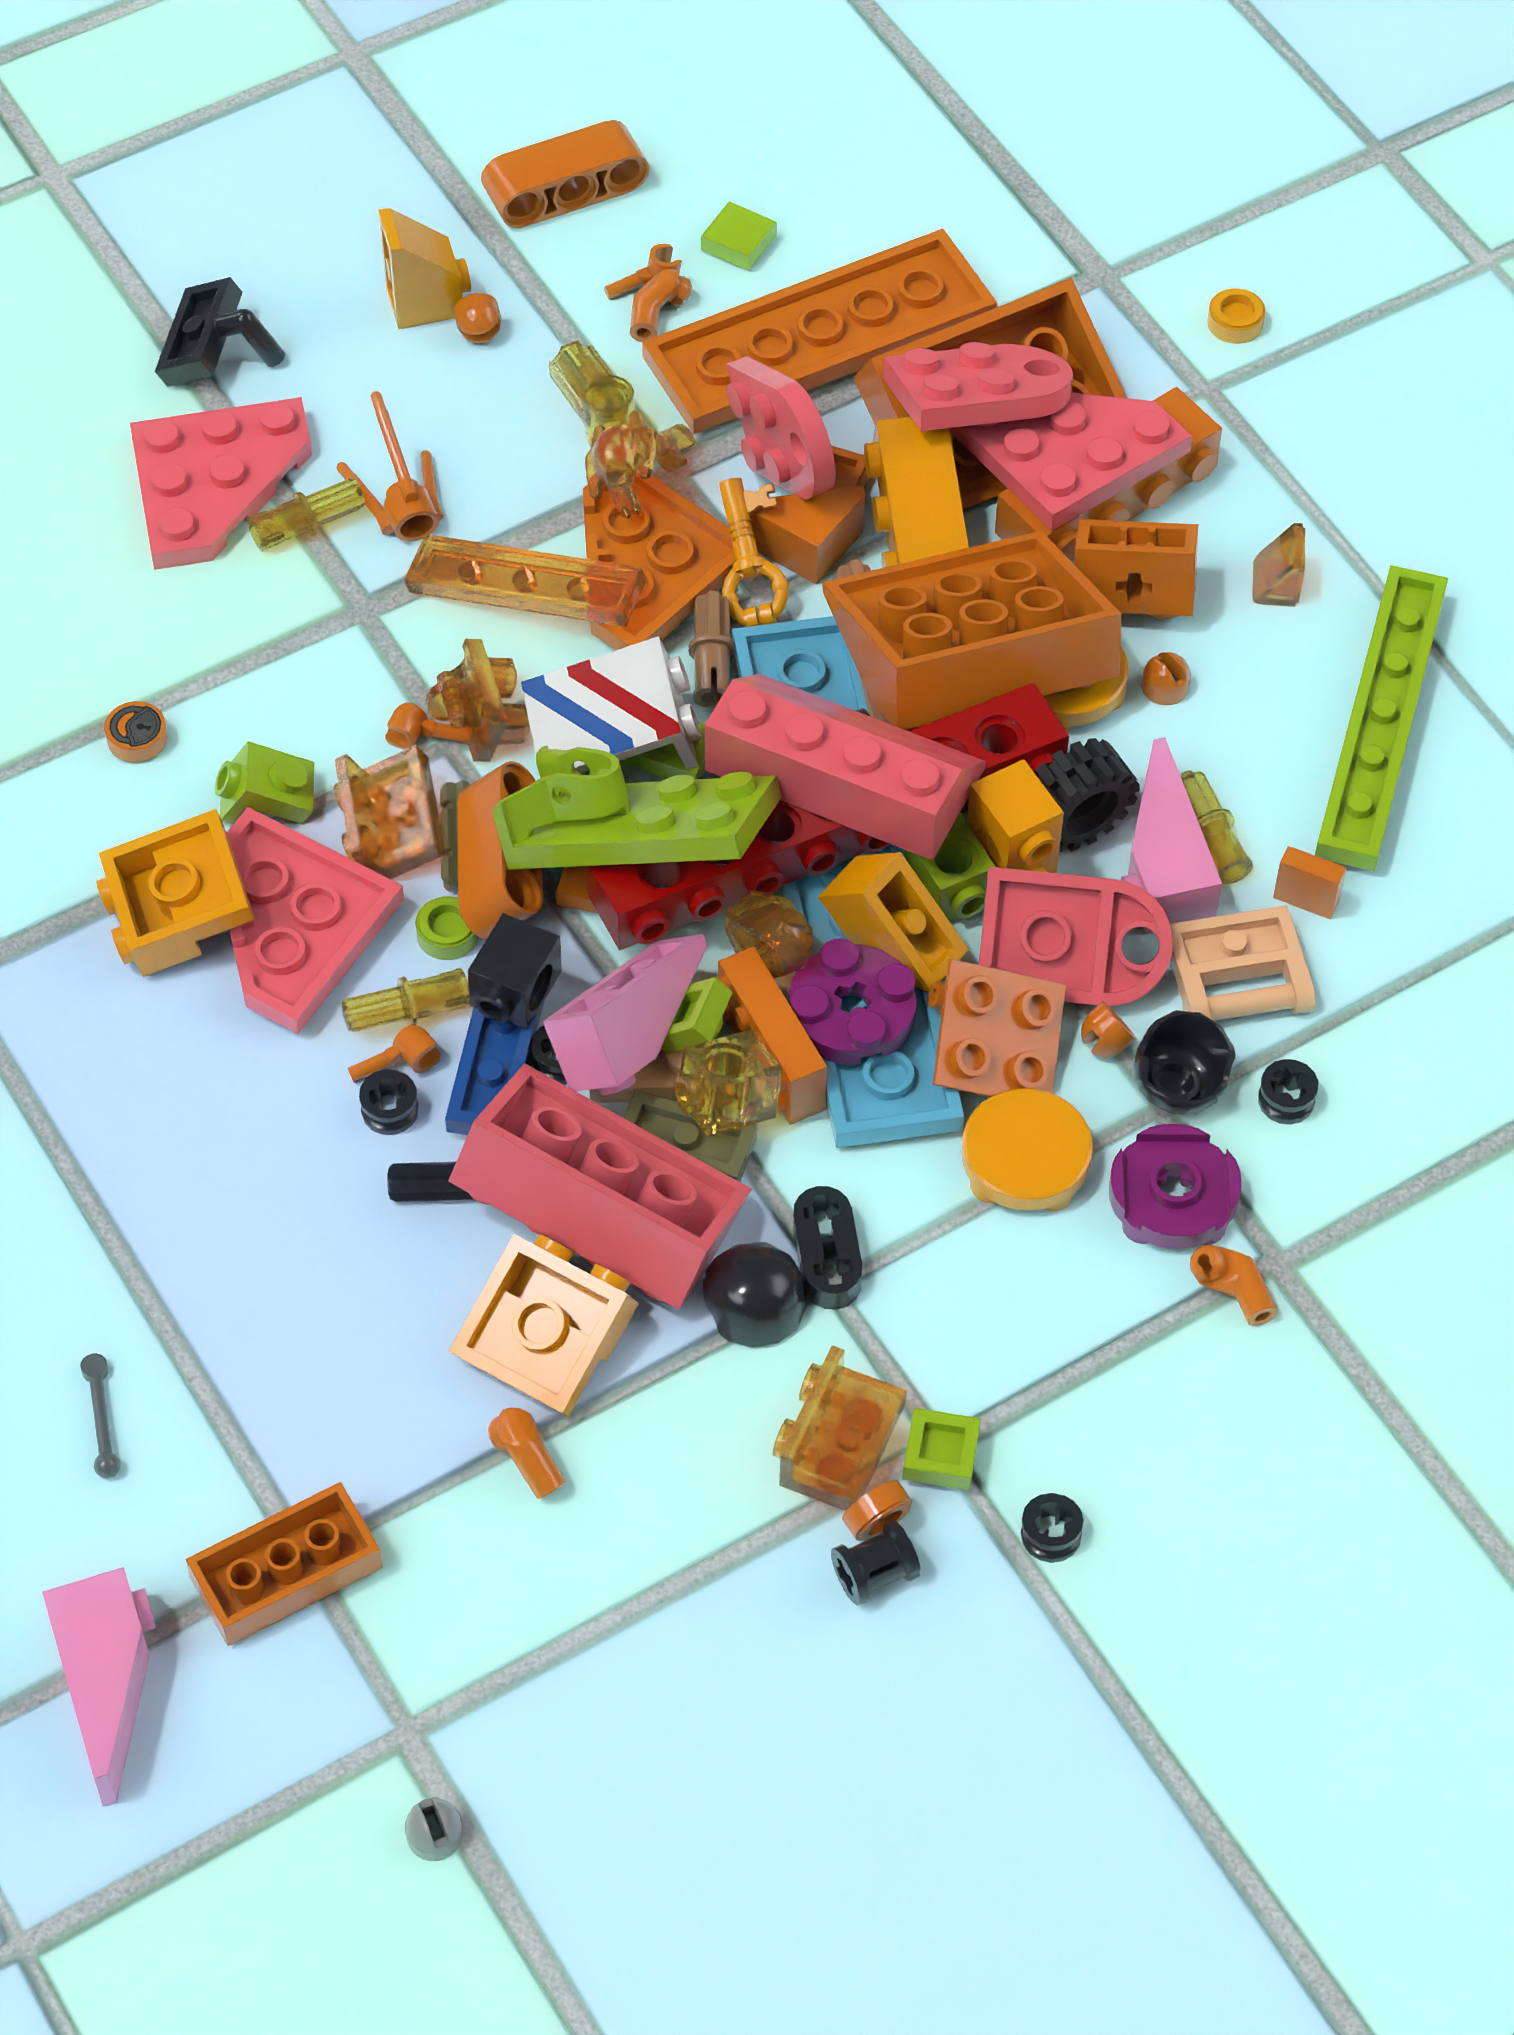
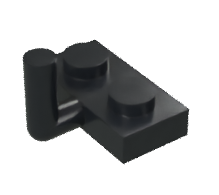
(201, 328)

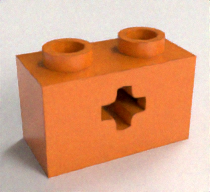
(1157, 553)

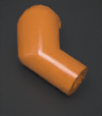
(647, 302)
(1237, 1277)
(520, 1437)

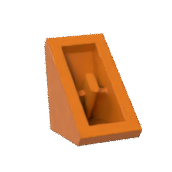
(810, 532)

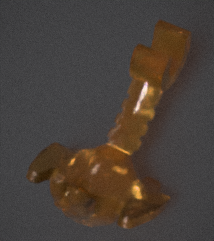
(625, 450)

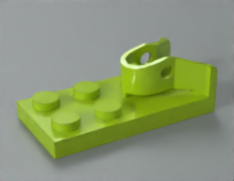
(604, 821)

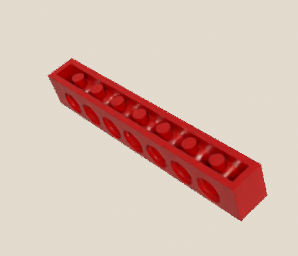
(636, 911)

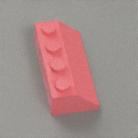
(841, 762)
(599, 1185)

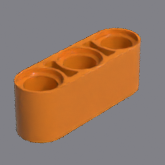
(564, 173)
(484, 880)

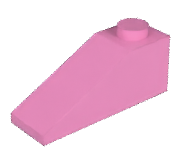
(1169, 847)
(624, 1016)
(105, 1665)

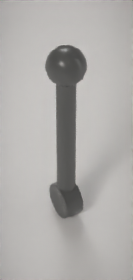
(95, 1370)

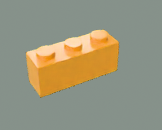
(917, 491)

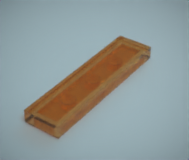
(525, 580)

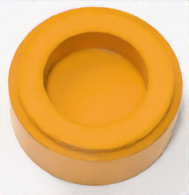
(1236, 315)

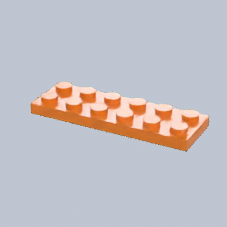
(819, 325)

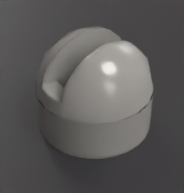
(419, 1835)

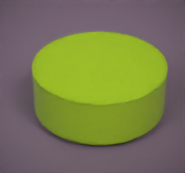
(442, 929)

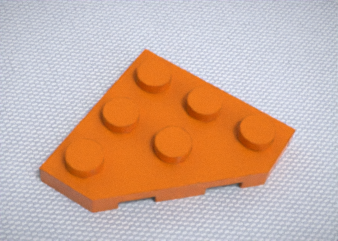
(673, 542)

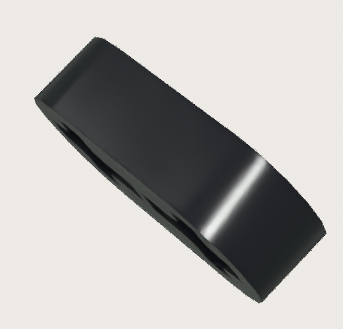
(840, 1245)

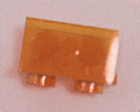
(389, 812)
(837, 1433)

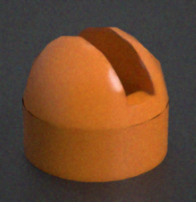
(478, 317)
(1159, 682)
(1110, 1028)

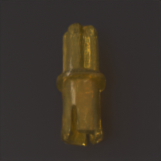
(305, 514)
(1217, 829)
(408, 1001)

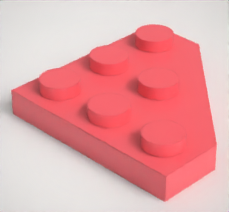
(1078, 454)
(212, 472)
(310, 917)

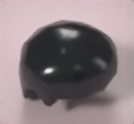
(1183, 1062)
(754, 1294)

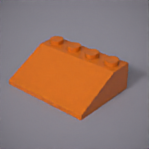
(1045, 320)
(974, 628)

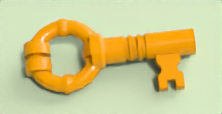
(748, 563)

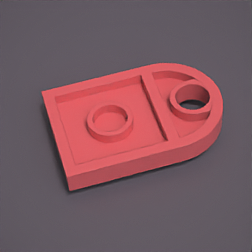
(978, 384)
(781, 429)
(1072, 933)

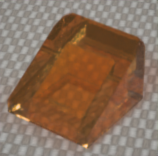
(1280, 569)

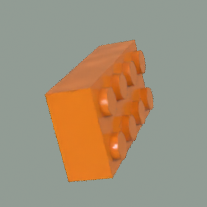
(762, 1007)
(284, 1563)

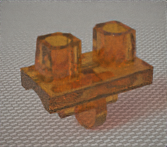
(472, 700)

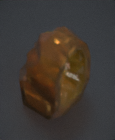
(773, 929)

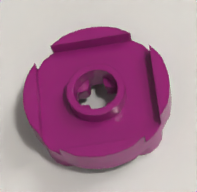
(859, 971)
(1169, 1220)

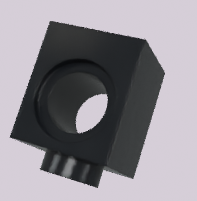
(514, 971)

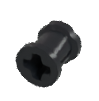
(875, 1562)

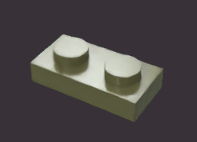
(664, 1118)

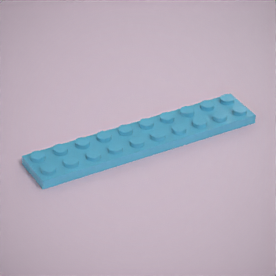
(888, 1094)

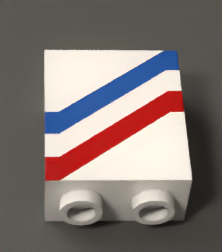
(615, 705)

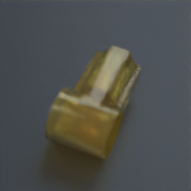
(591, 387)

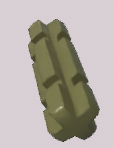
(449, 825)

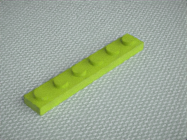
(1381, 718)

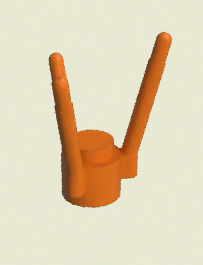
(409, 507)

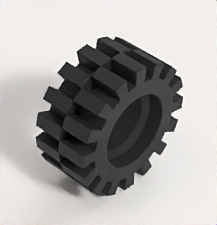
(1090, 788)

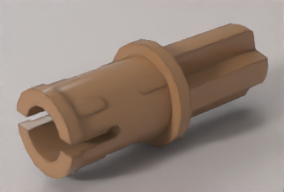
(711, 647)

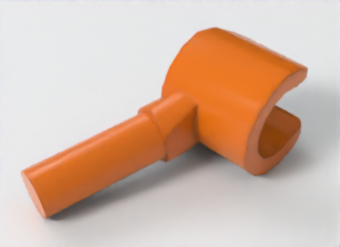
(658, 260)
(411, 721)
(411, 1045)

